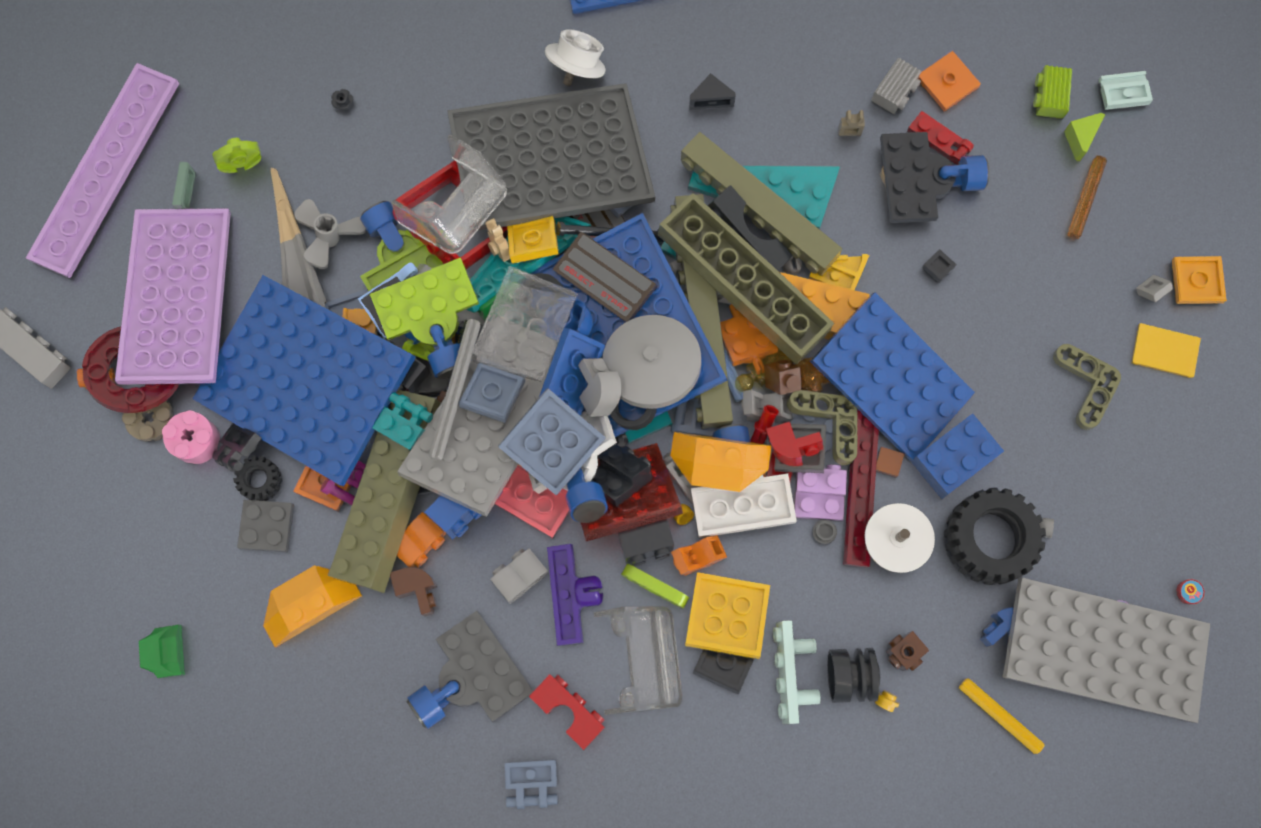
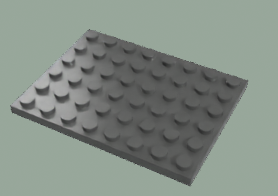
(559, 153)

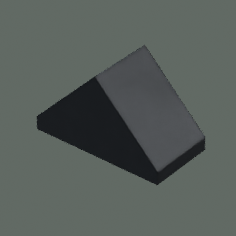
(711, 94)

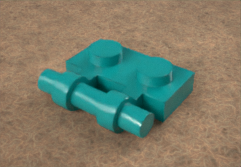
(397, 427)

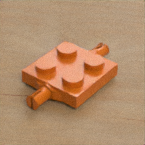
(745, 341)

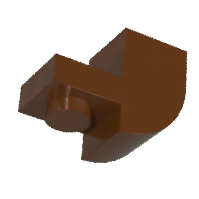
(415, 581)

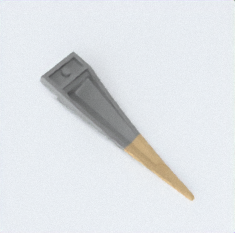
(296, 272)

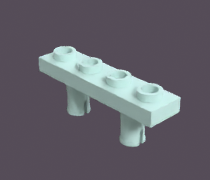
(786, 683)

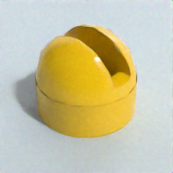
(686, 517)

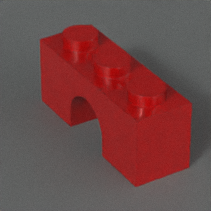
(553, 694)

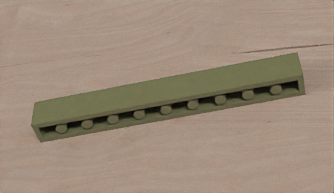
(715, 403)

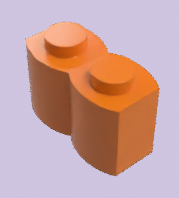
(419, 540)

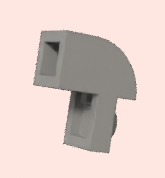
(603, 387)
(754, 403)

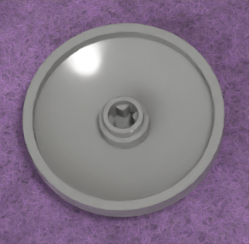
(654, 360)

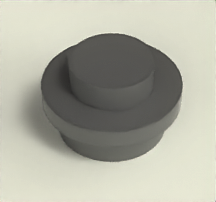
(824, 531)

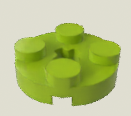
(237, 155)

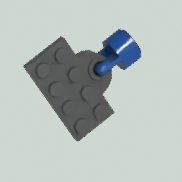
(475, 673)

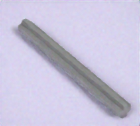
(454, 390)

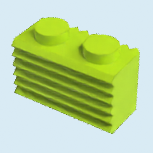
(1053, 91)

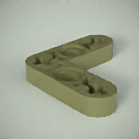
(1096, 377)
(839, 418)

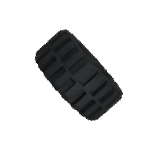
(1020, 518)

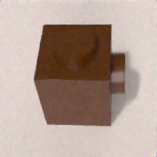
(782, 377)

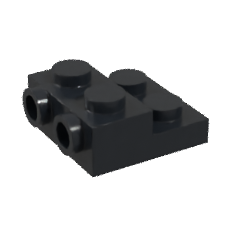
(621, 474)

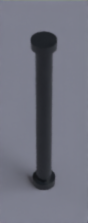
(562, 229)

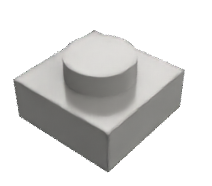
(1154, 288)

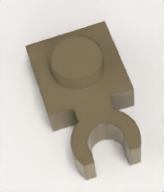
(851, 124)

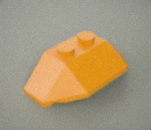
(719, 461)
(305, 602)

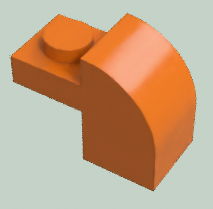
(698, 555)

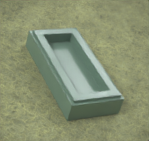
(183, 186)

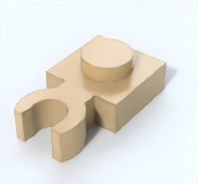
(497, 244)

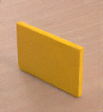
(1166, 350)

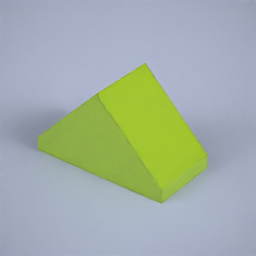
(1081, 134)

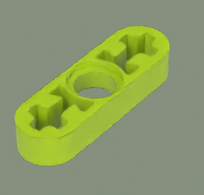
(655, 586)

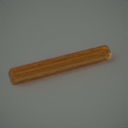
(1087, 197)

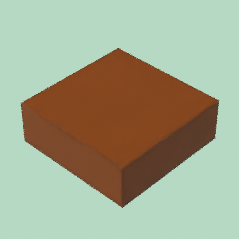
(889, 462)

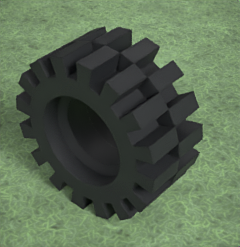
(270, 485)

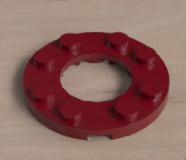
(105, 392)

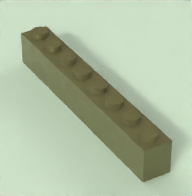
(762, 204)

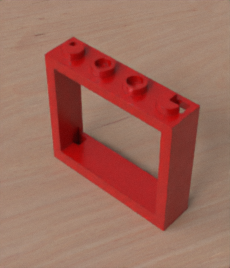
(426, 189)

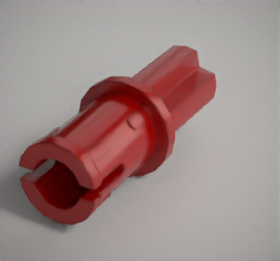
(765, 421)

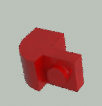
(790, 450)

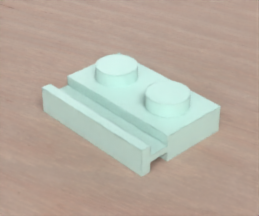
(1125, 90)

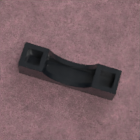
(730, 209)

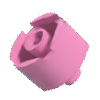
(179, 433)

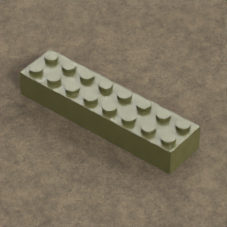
(745, 278)
(378, 511)

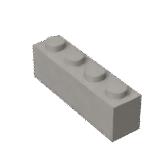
(30, 351)

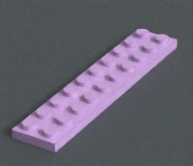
(102, 171)

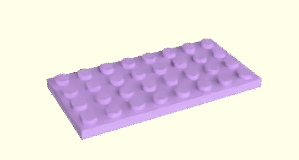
(173, 297)

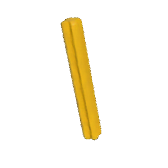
(1001, 716)

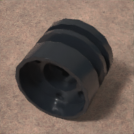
(855, 675)

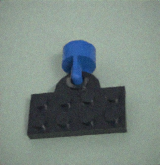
(919, 177)

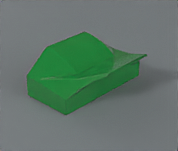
(163, 652)

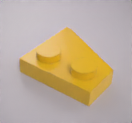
(843, 272)

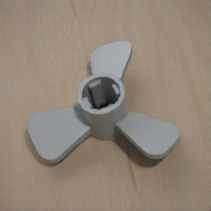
(318, 251)

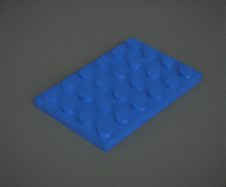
(892, 377)

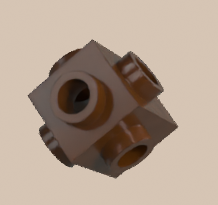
(915, 650)

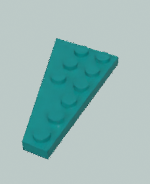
(802, 187)
(490, 275)

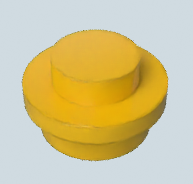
(887, 701)

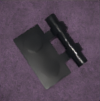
(236, 443)

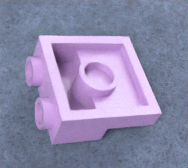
(821, 494)

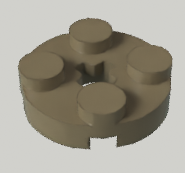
(149, 430)

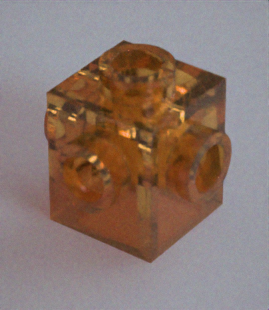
(811, 377)

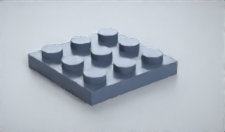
(551, 441)

